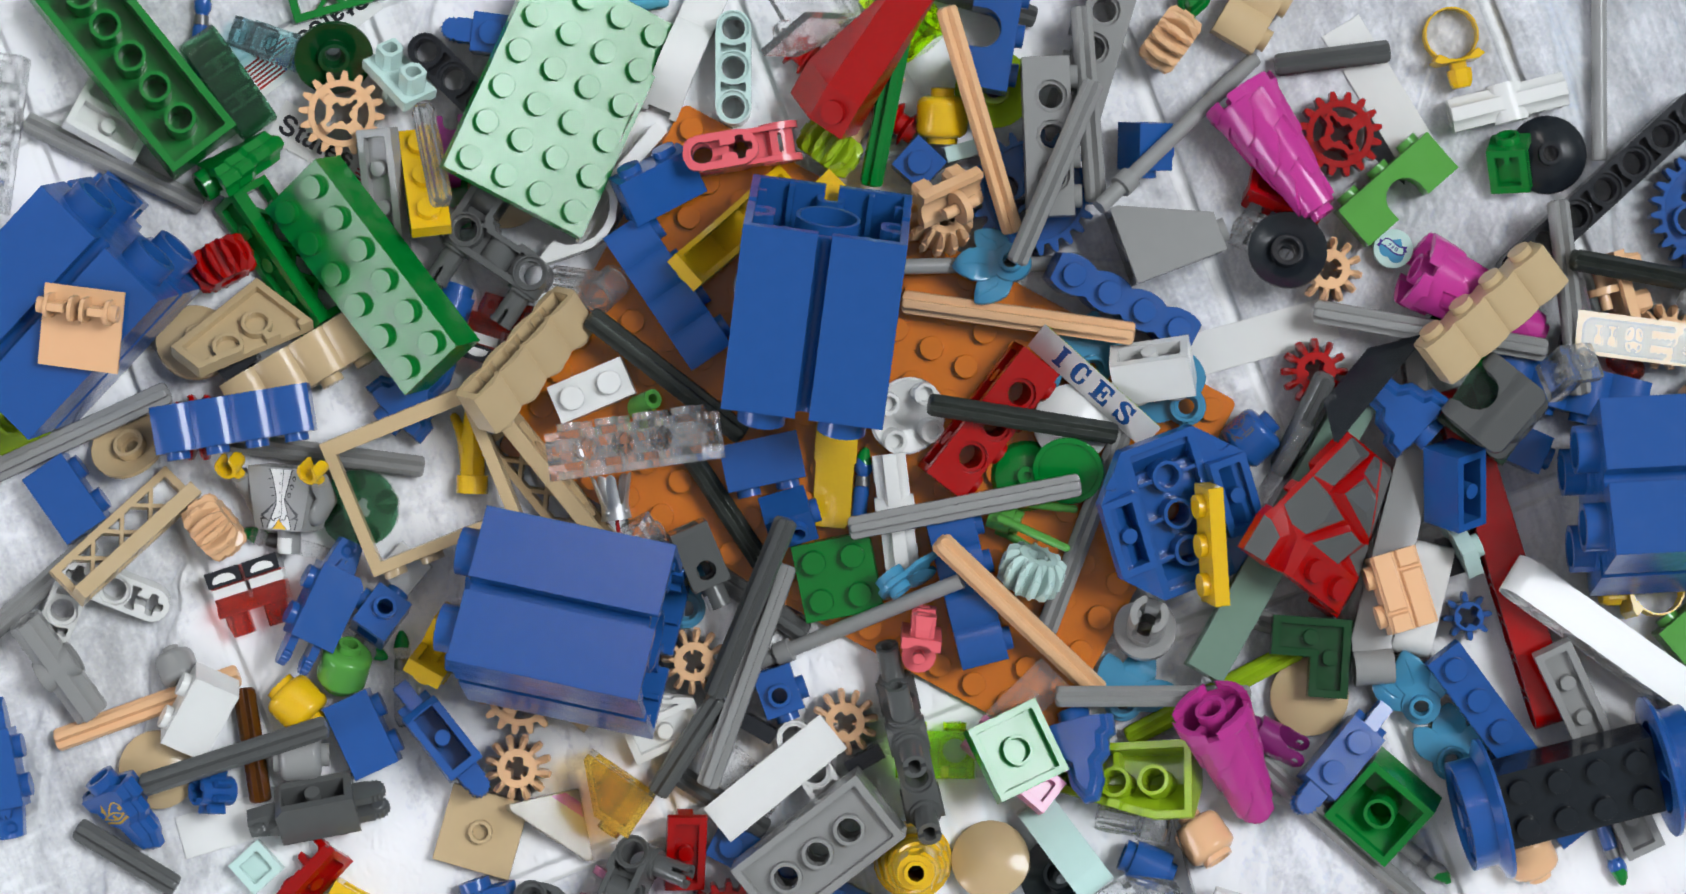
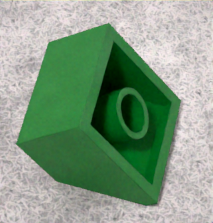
(1383, 807)

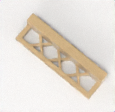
(567, 492)
(137, 542)

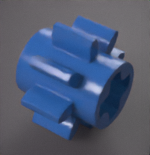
(1455, 618)
(213, 793)

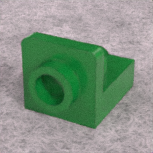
(1509, 162)

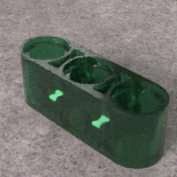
(228, 81)

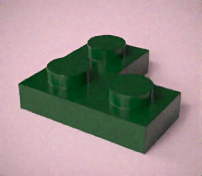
(1326, 646)

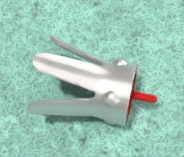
(613, 501)

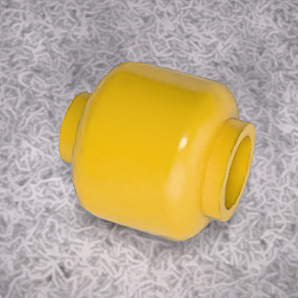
(941, 116)
(296, 700)

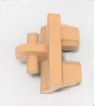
(950, 198)
(1618, 294)

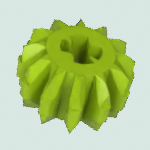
(828, 150)

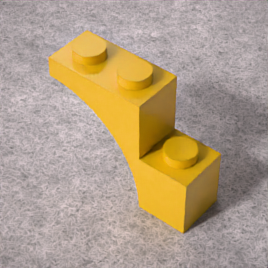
(716, 244)

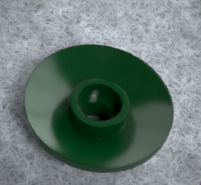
(313, 61)

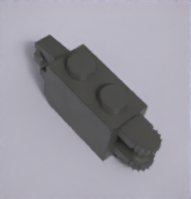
(319, 808)

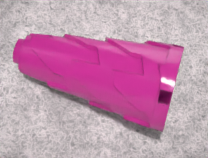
(1272, 142)
(1442, 274)
(1227, 743)

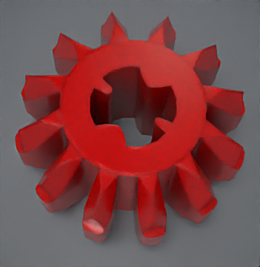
(223, 263)
(1298, 370)

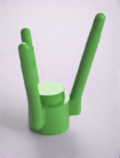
(1009, 523)

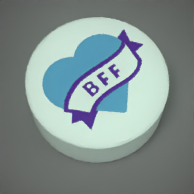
(1392, 249)

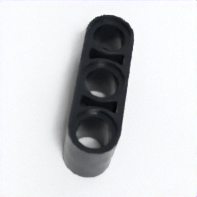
(441, 65)

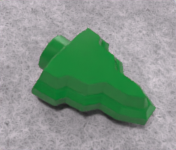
(236, 166)

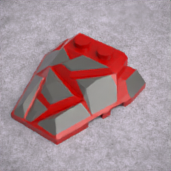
(1323, 523)

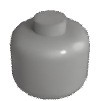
(174, 663)

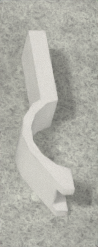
(683, 54)

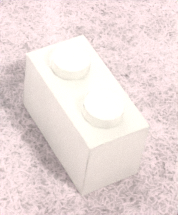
(1154, 369)
(592, 390)
(198, 711)

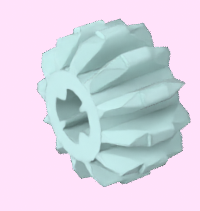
(1031, 571)

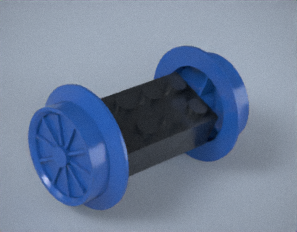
(1569, 787)

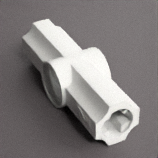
(1507, 102)
(893, 491)

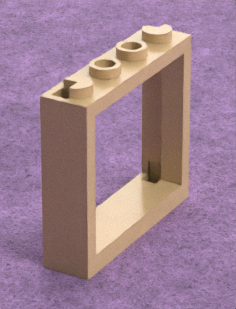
(433, 549)

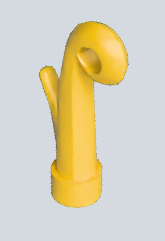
(472, 462)

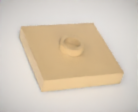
(479, 833)

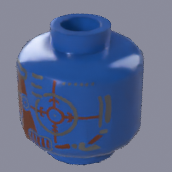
(1253, 435)

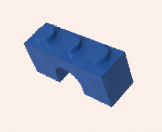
(995, 61)

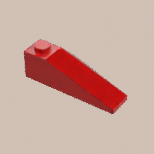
(854, 66)

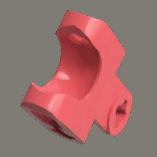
(762, 148)

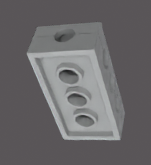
(819, 822)

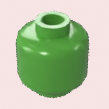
(346, 669)

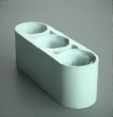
(733, 49)
(1067, 849)

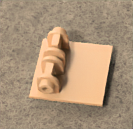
(80, 327)

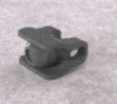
(1511, 415)

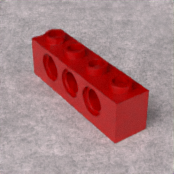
(943, 459)

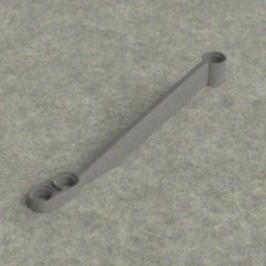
(1398, 527)

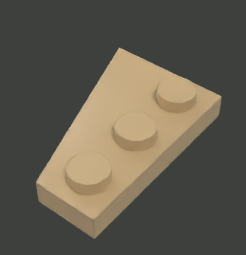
(239, 329)

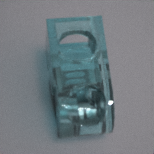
(264, 42)

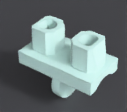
(401, 80)

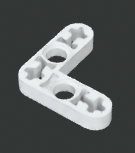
(120, 603)

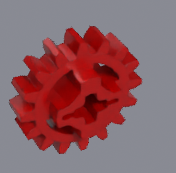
(1349, 150)

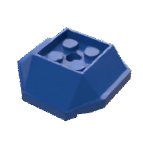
(1144, 484)

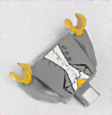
(283, 496)

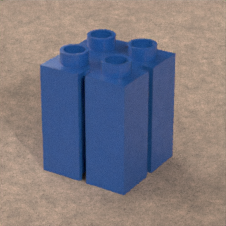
(88, 239)
(816, 306)
(1630, 495)
(564, 620)

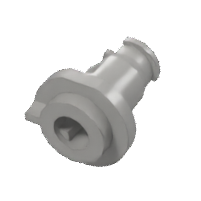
(1161, 634)

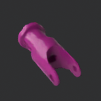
(1275, 739)

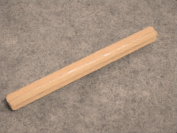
(979, 119)
(1018, 317)
(1015, 612)

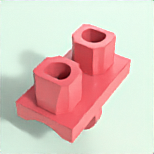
(921, 639)

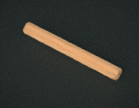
(122, 716)

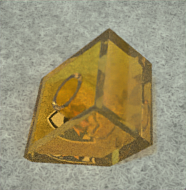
(615, 795)

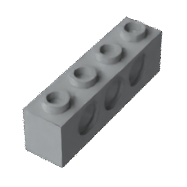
(1111, 38)
(1036, 74)

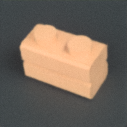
(1399, 590)

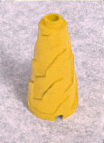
(894, 865)

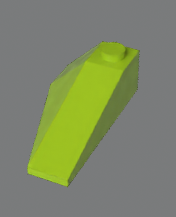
(1150, 779)

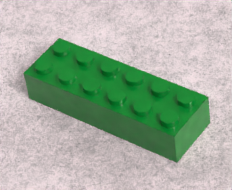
(142, 78)
(372, 274)

